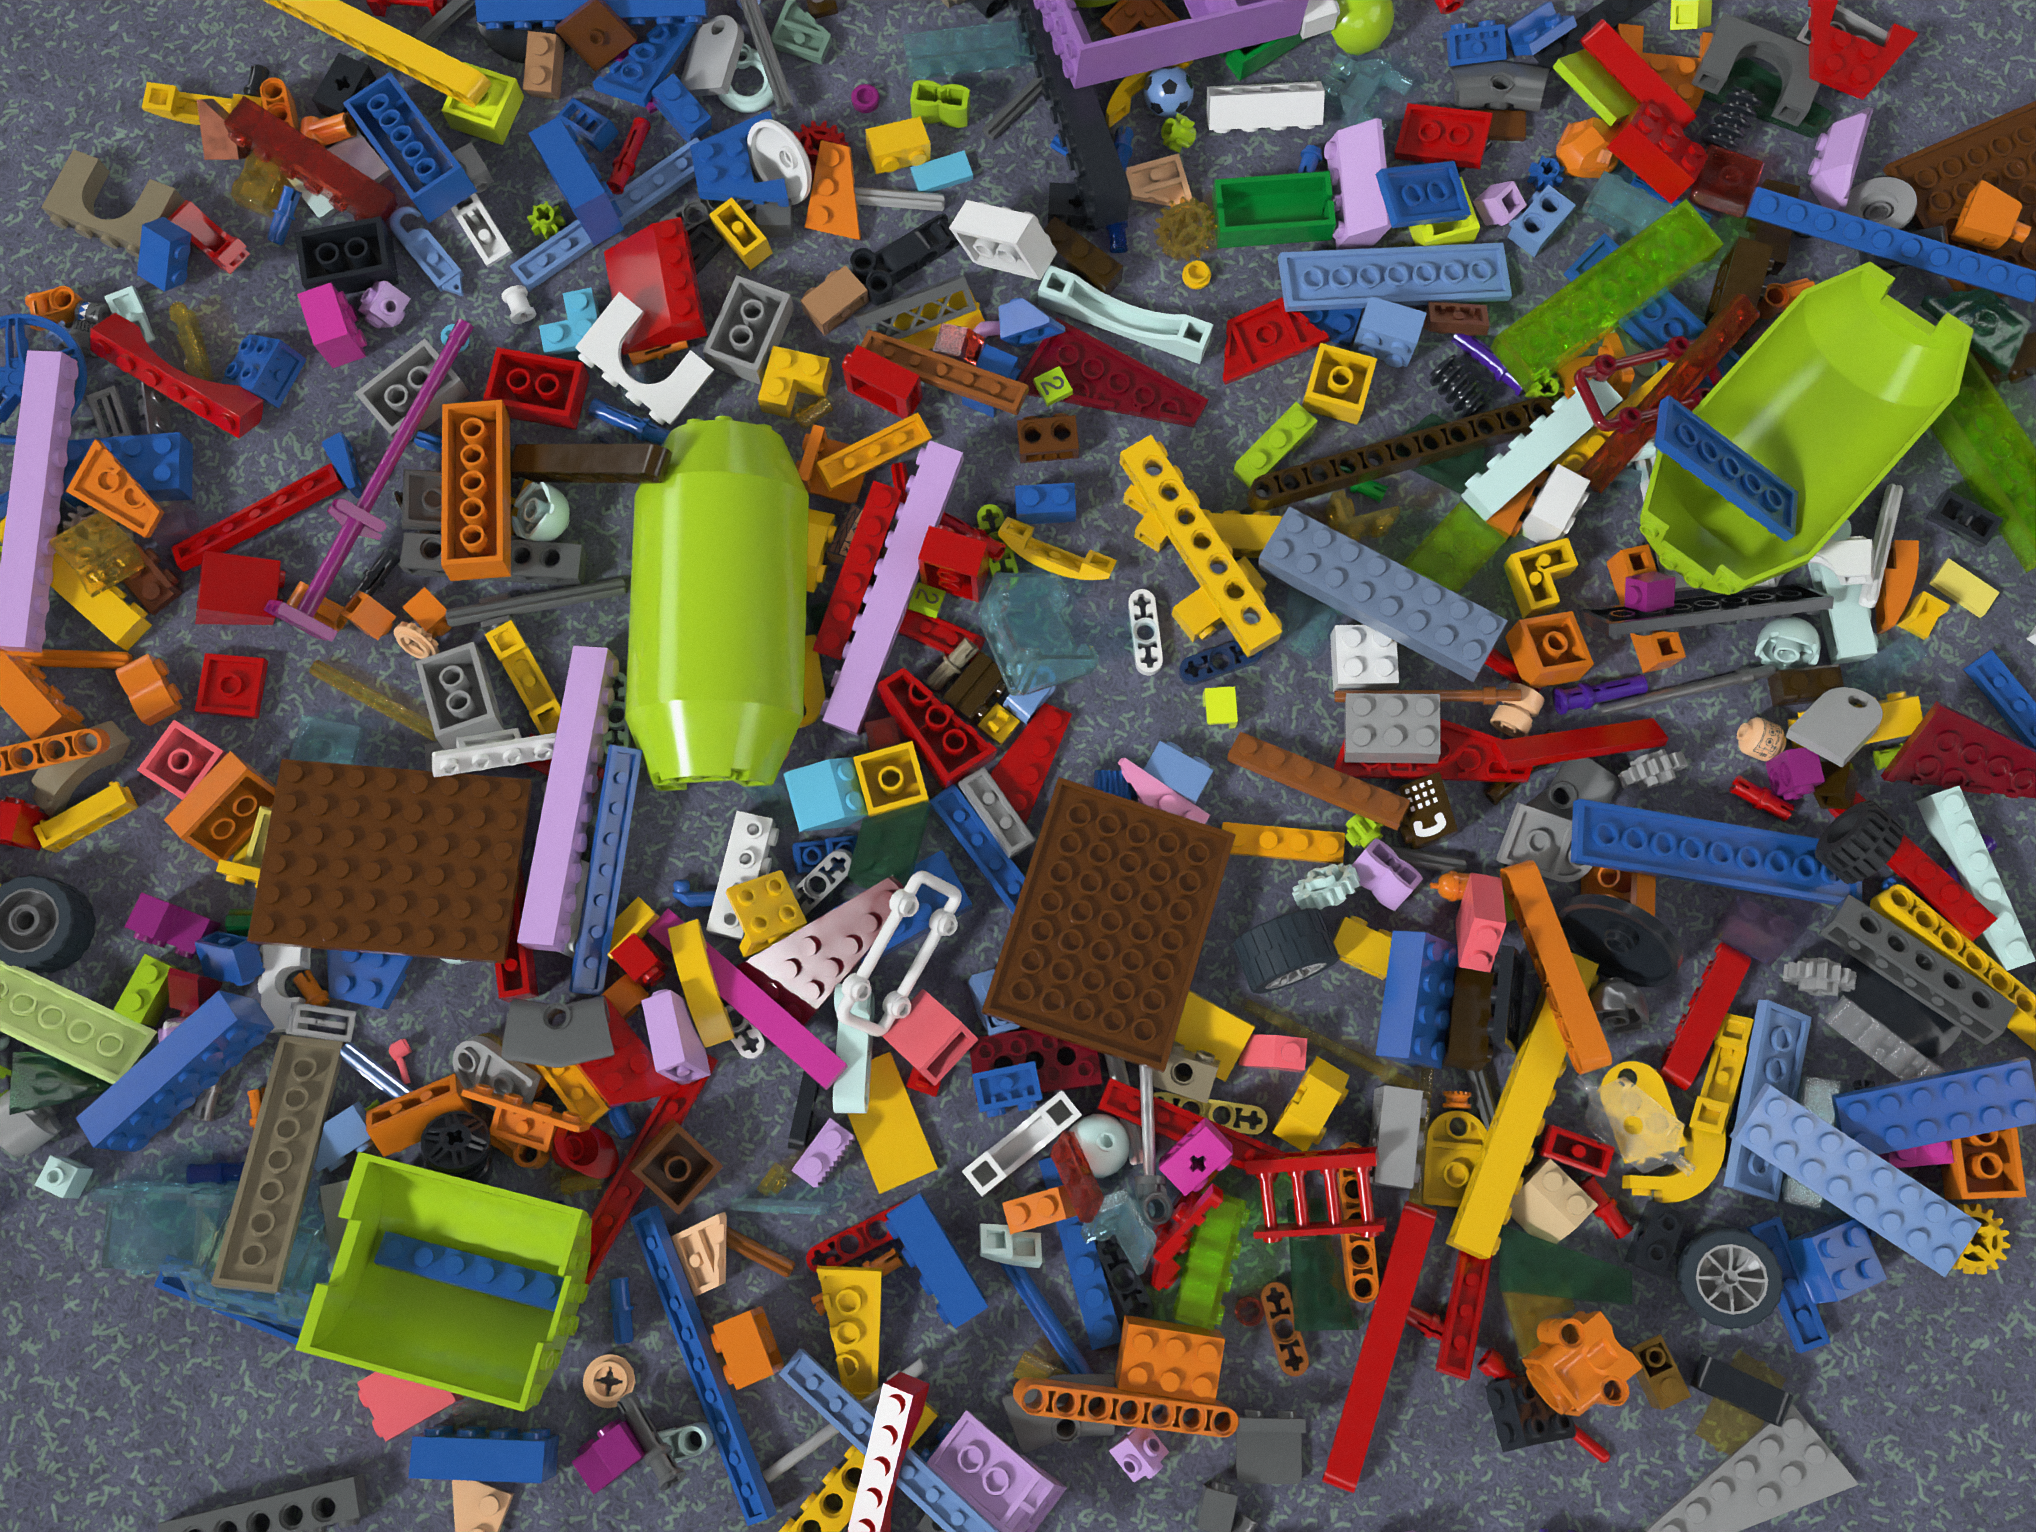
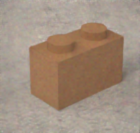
(543, 65)
(834, 300)

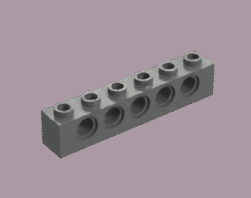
(567, 572)
(1918, 970)
(346, 1492)

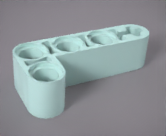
(855, 1049)

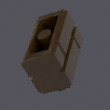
(1803, 684)
(976, 689)

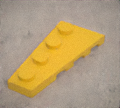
(854, 1317)

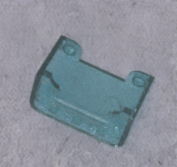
(1030, 634)

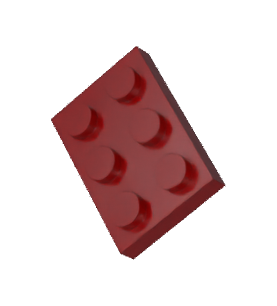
(1443, 135)

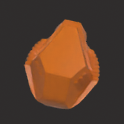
(1584, 148)

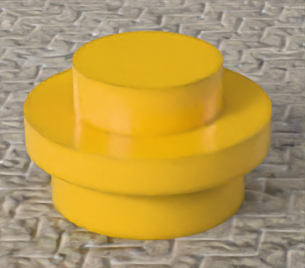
(1196, 275)

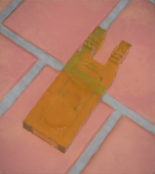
(191, 341)

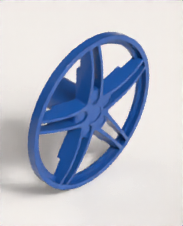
(13, 372)

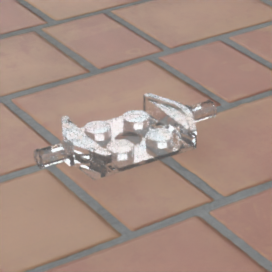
(1661, 1131)

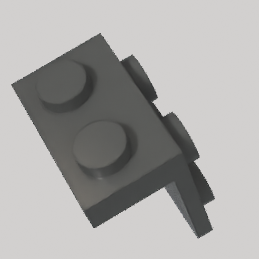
(1269, 1447)

